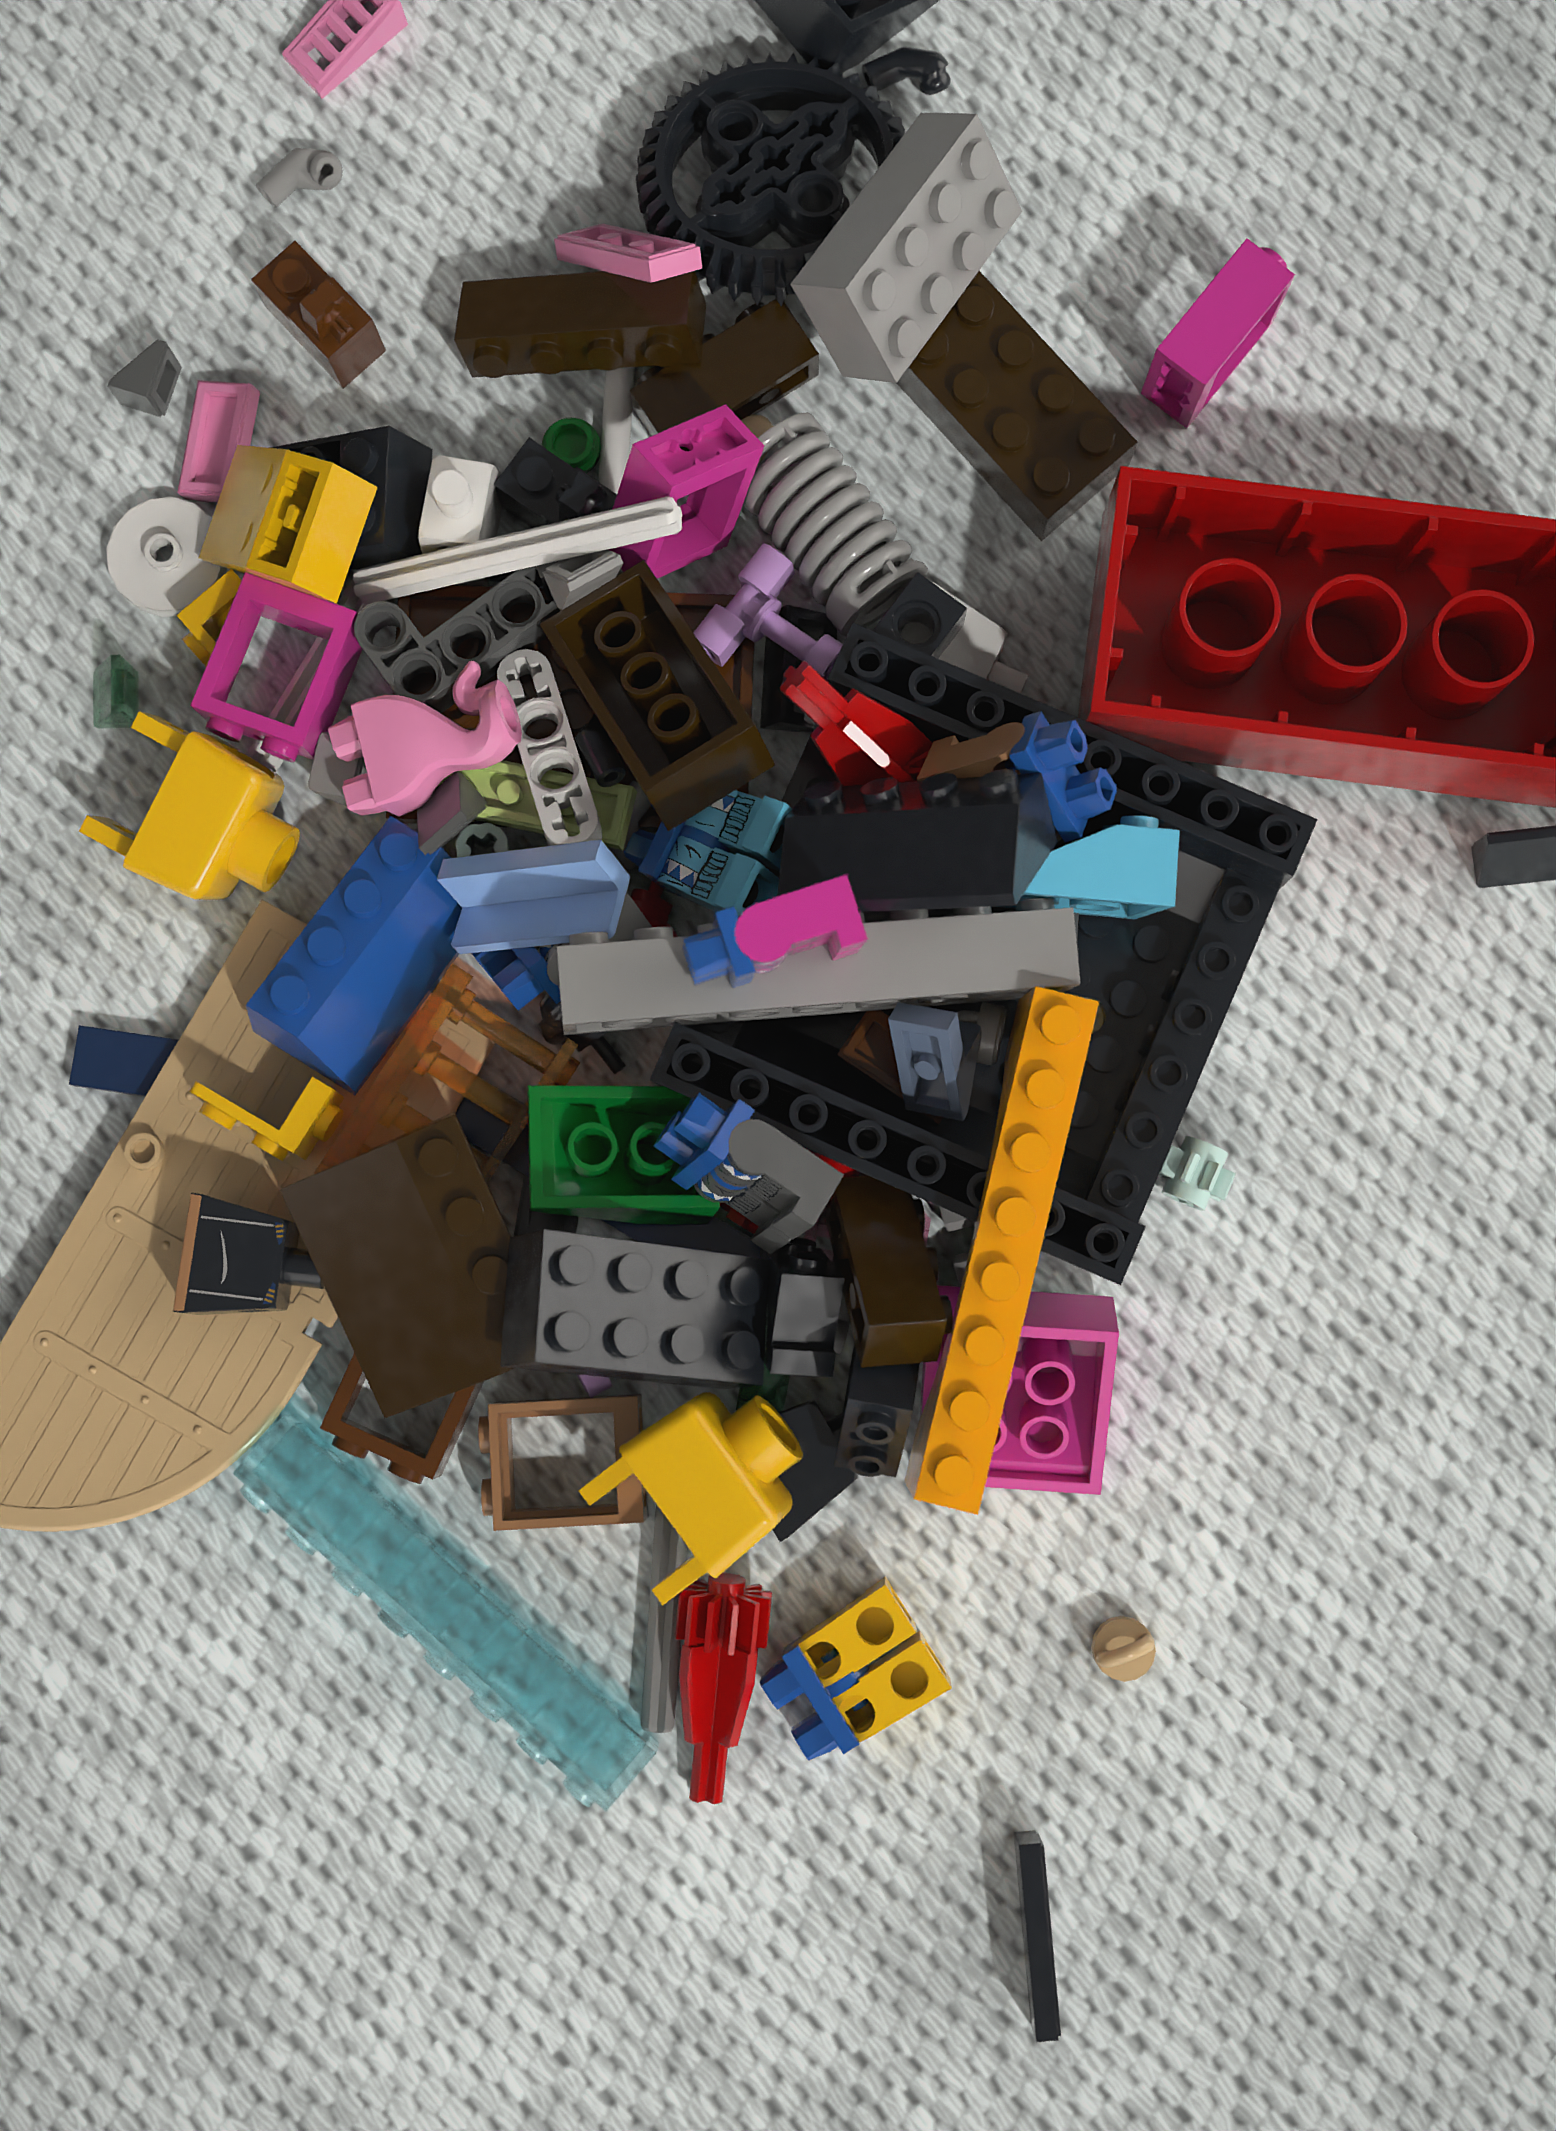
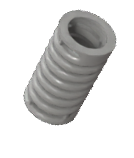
(832, 516)

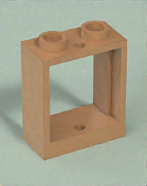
(499, 1490)

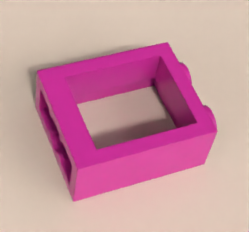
(1217, 332)
(712, 474)
(303, 612)

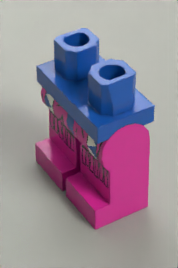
(775, 930)

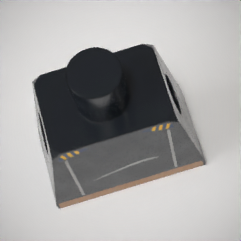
(239, 1260)

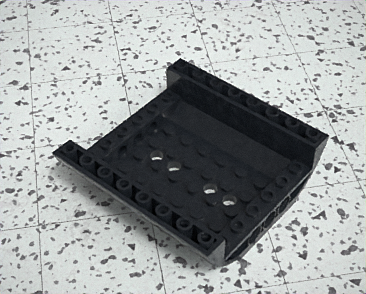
(1155, 979)

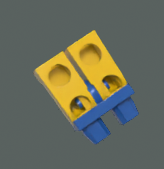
(835, 1675)

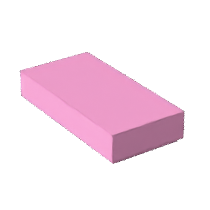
(219, 422)

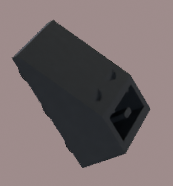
(401, 473)

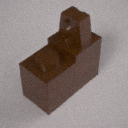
(319, 314)

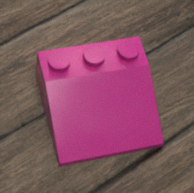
(1056, 1396)

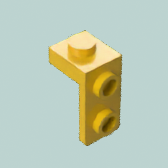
(310, 1120)

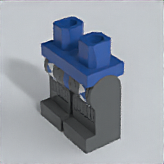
(749, 1169)

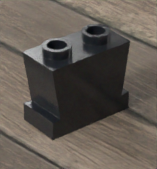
(802, 1310)

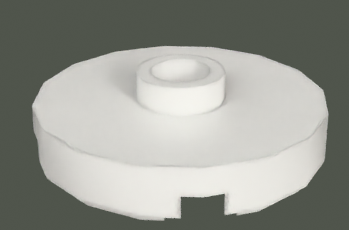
(133, 548)

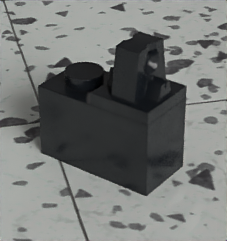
(548, 490)

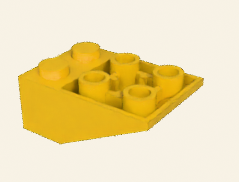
(288, 520)

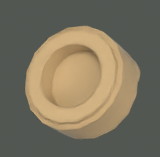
(1123, 1648)

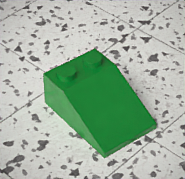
(599, 1158)

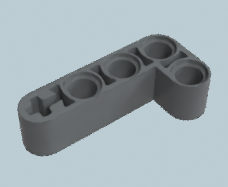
(438, 650)

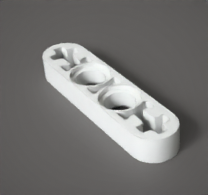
(549, 753)

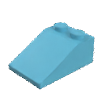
(1113, 873)

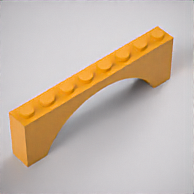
(976, 1365)

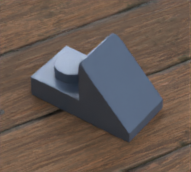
(934, 1059)

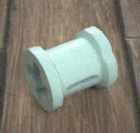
(482, 835)

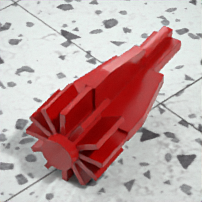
(855, 732)
(721, 1636)

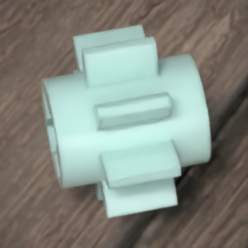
(1196, 1173)

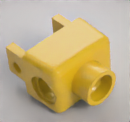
(206, 820)
(710, 1479)

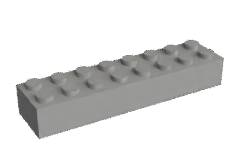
(905, 960)

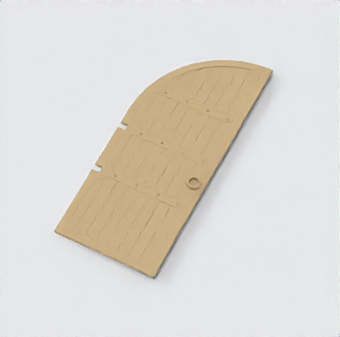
(100, 1382)

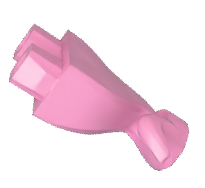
(415, 747)

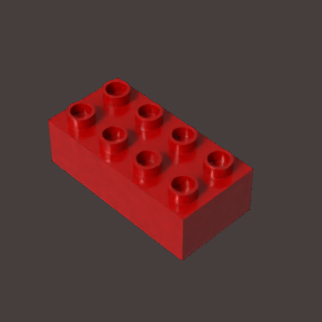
(1326, 635)

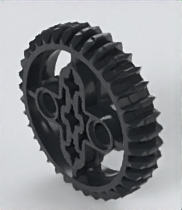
(761, 171)

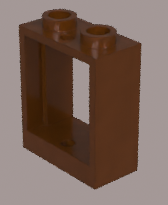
(405, 1461)

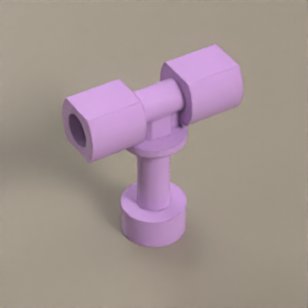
(756, 614)

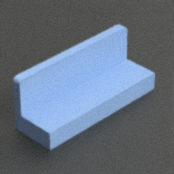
(534, 895)

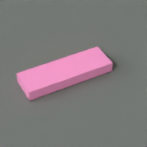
(628, 252)

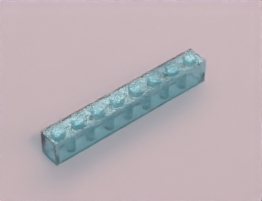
(446, 1611)

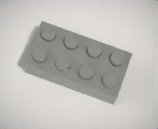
(908, 246)

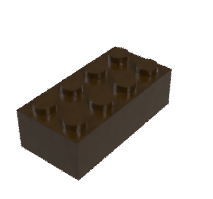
(1016, 410)
(658, 695)

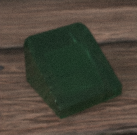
(115, 693)

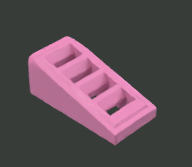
(358, 48)

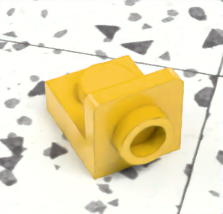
(207, 615)

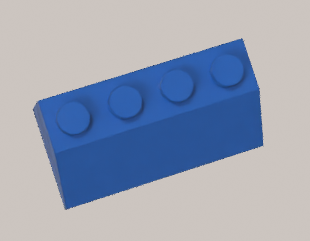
(362, 961)

